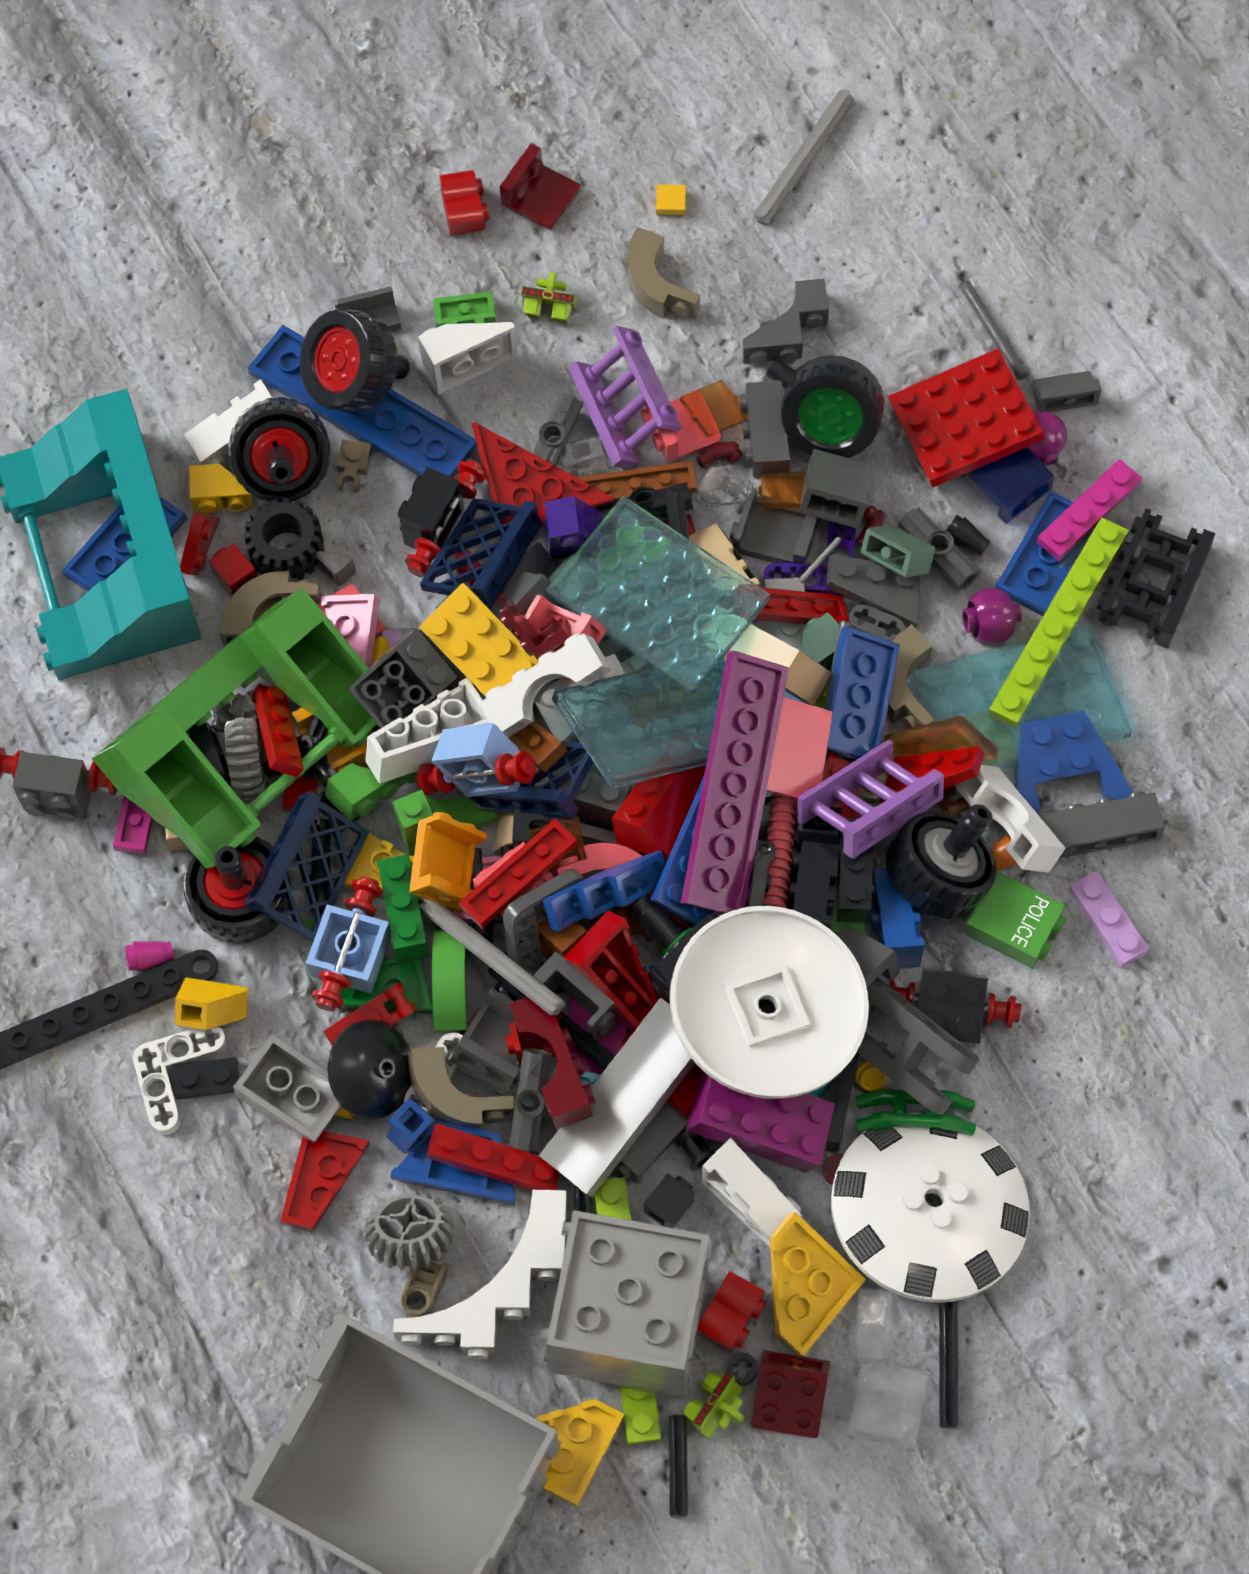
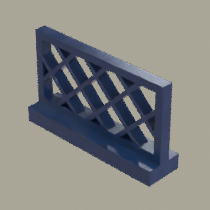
(502, 556)
(548, 798)
(283, 853)

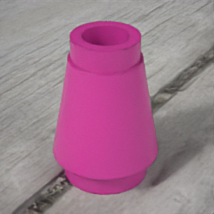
(147, 954)

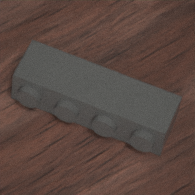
(1106, 823)

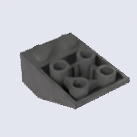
(402, 679)

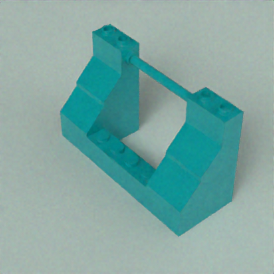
(146, 599)

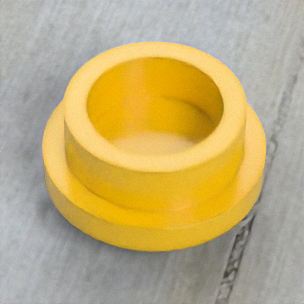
(869, 1077)

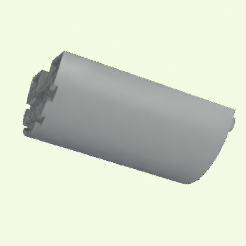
(401, 1462)

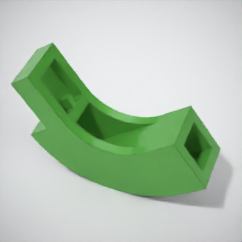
(449, 982)

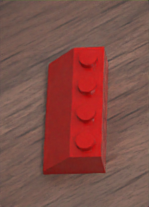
(656, 811)

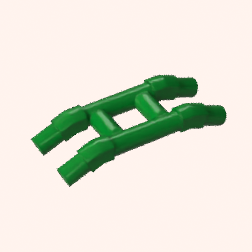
(899, 1118)

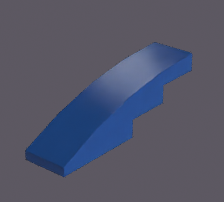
(604, 890)

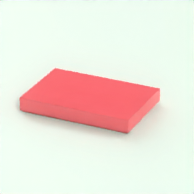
(799, 749)

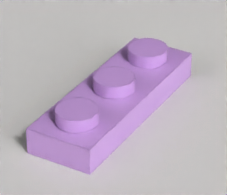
(1109, 919)

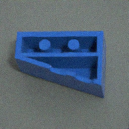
(896, 921)

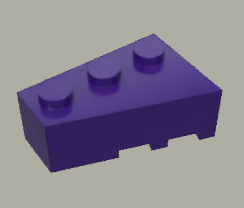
(569, 525)

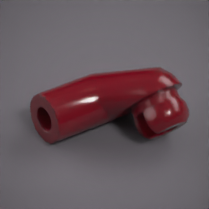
(718, 450)
(874, 517)

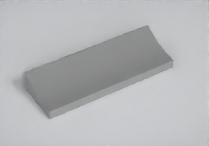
(625, 1102)

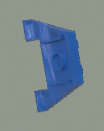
(1064, 749)

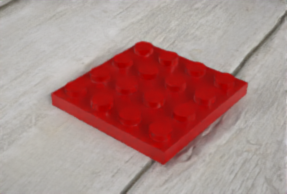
(965, 418)

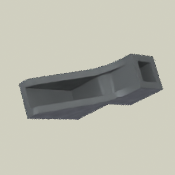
(783, 335)

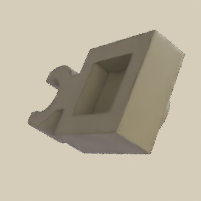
(353, 460)

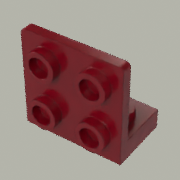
(537, 190)
(552, 633)
(790, 1394)

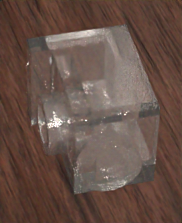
(585, 457)

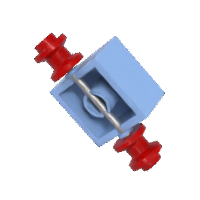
(477, 762)
(349, 946)

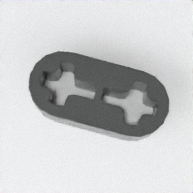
(877, 622)

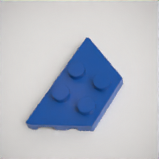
(437, 1175)

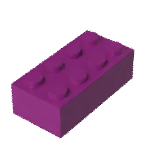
(779, 1130)

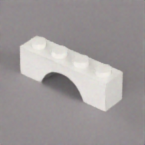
(512, 704)
(1031, 841)

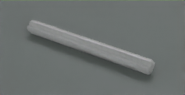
(803, 157)
(493, 957)

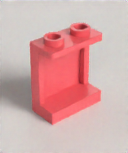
(542, 610)

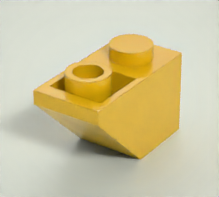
(216, 489)
(209, 1004)

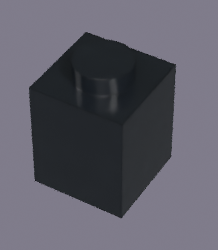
(669, 1201)

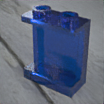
(1013, 482)

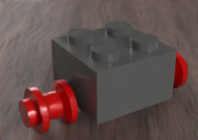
(53, 783)

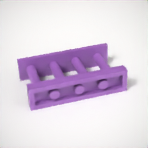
(600, 404)
(875, 821)

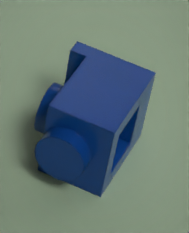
(408, 1125)

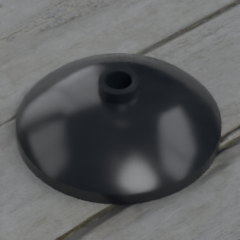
(357, 1069)

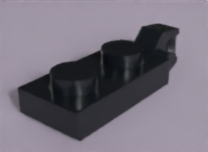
(760, 879)

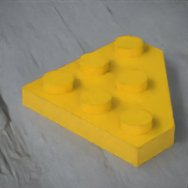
(807, 1282)
(585, 1438)

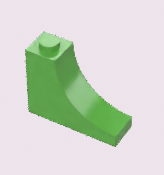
(419, 806)

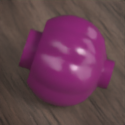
(1055, 437)
(992, 615)

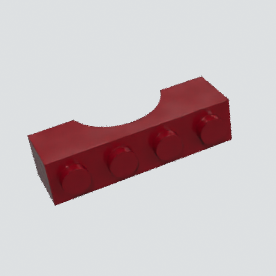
(564, 1093)

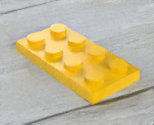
(476, 640)

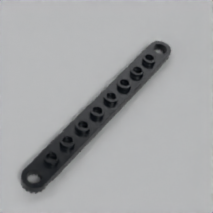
(101, 1008)

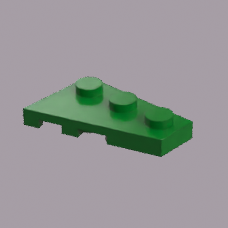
(406, 972)

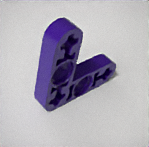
(820, 573)

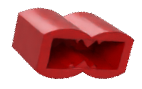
(462, 202)
(731, 1312)

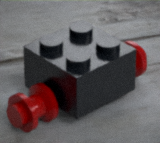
(434, 511)
(959, 1003)

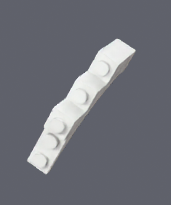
(508, 1293)

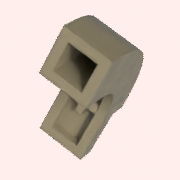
(648, 286)
(257, 597)
(912, 654)
(443, 1100)

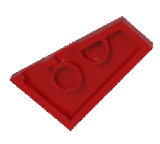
(955, 764)
(319, 1176)

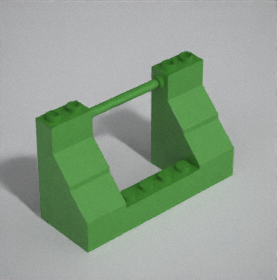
(173, 780)

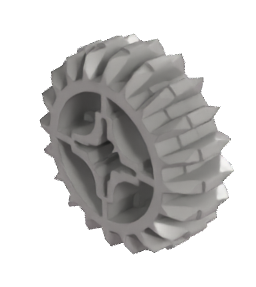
(245, 758)
(409, 1230)

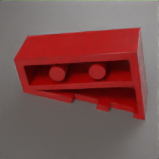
(613, 966)

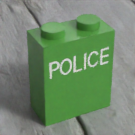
(1016, 921)

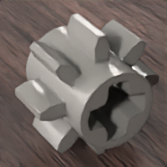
(244, 707)

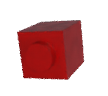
(232, 568)

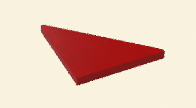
(522, 476)

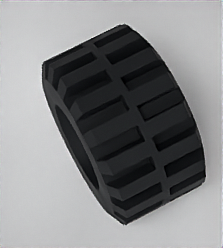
(281, 519)

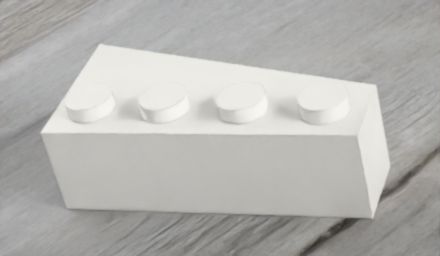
(413, 740)

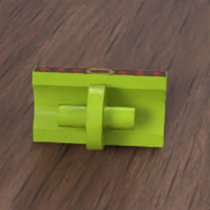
(535, 298)
(720, 1406)

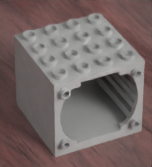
(627, 1303)

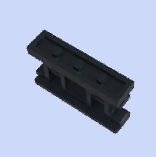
(1178, 585)

